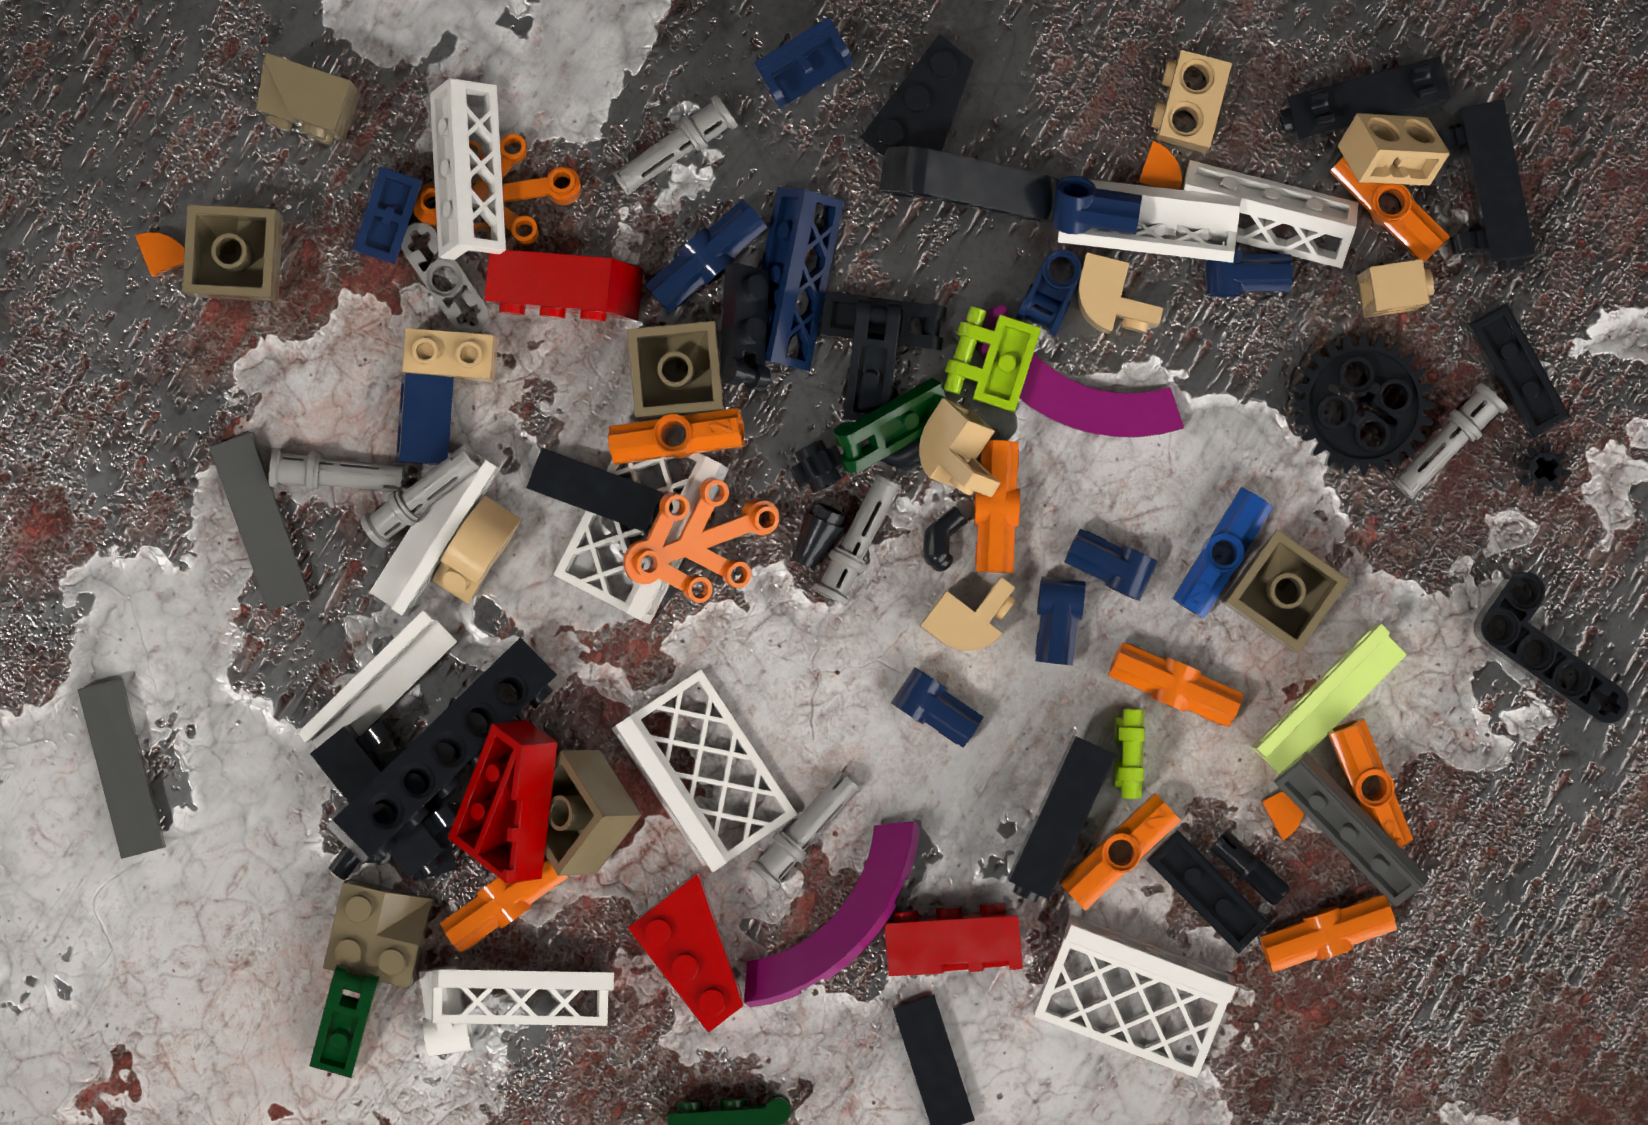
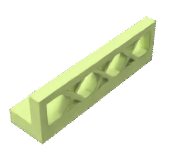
(1329, 699)

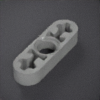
(454, 312)

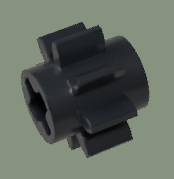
(817, 466)
(1554, 473)

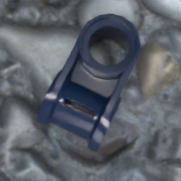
(1050, 294)

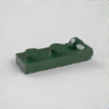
(888, 426)
(343, 1022)
(731, 1112)

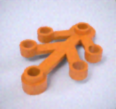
(511, 192)
(695, 541)

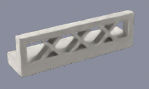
(452, 168)
(1279, 203)
(1173, 212)
(427, 540)
(383, 680)
(521, 980)

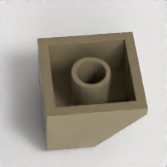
(307, 99)
(232, 253)
(675, 370)
(1285, 591)
(586, 813)
(379, 932)

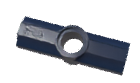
(705, 256)

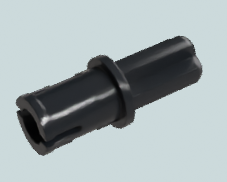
(1250, 868)

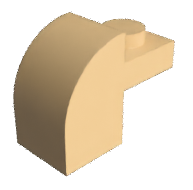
(1101, 300)
(951, 446)
(475, 549)
(967, 629)

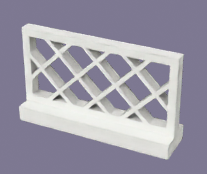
(643, 598)
(672, 792)
(1150, 962)

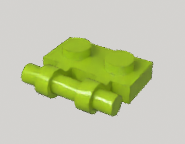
(1005, 363)
(1130, 771)

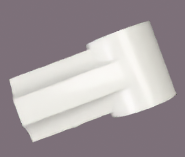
(444, 1037)

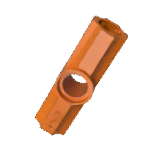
(1409, 226)
(703, 434)
(998, 514)
(1175, 684)
(1358, 761)
(1142, 831)
(496, 907)
(1328, 932)

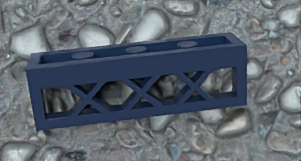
(788, 240)

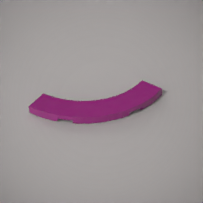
(1089, 408)
(850, 928)

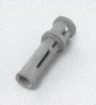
(692, 134)
(1469, 427)
(314, 470)
(406, 506)
(848, 559)
(791, 845)

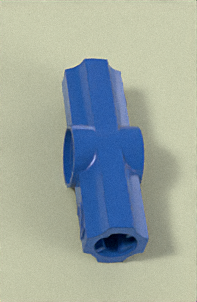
(1238, 528)

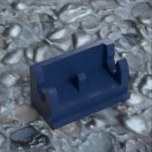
(804, 63)
(386, 215)
(424, 419)

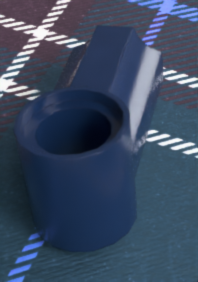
(1083, 206)
(1249, 275)
(1117, 566)
(1059, 611)
(931, 704)

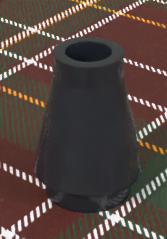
(817, 533)

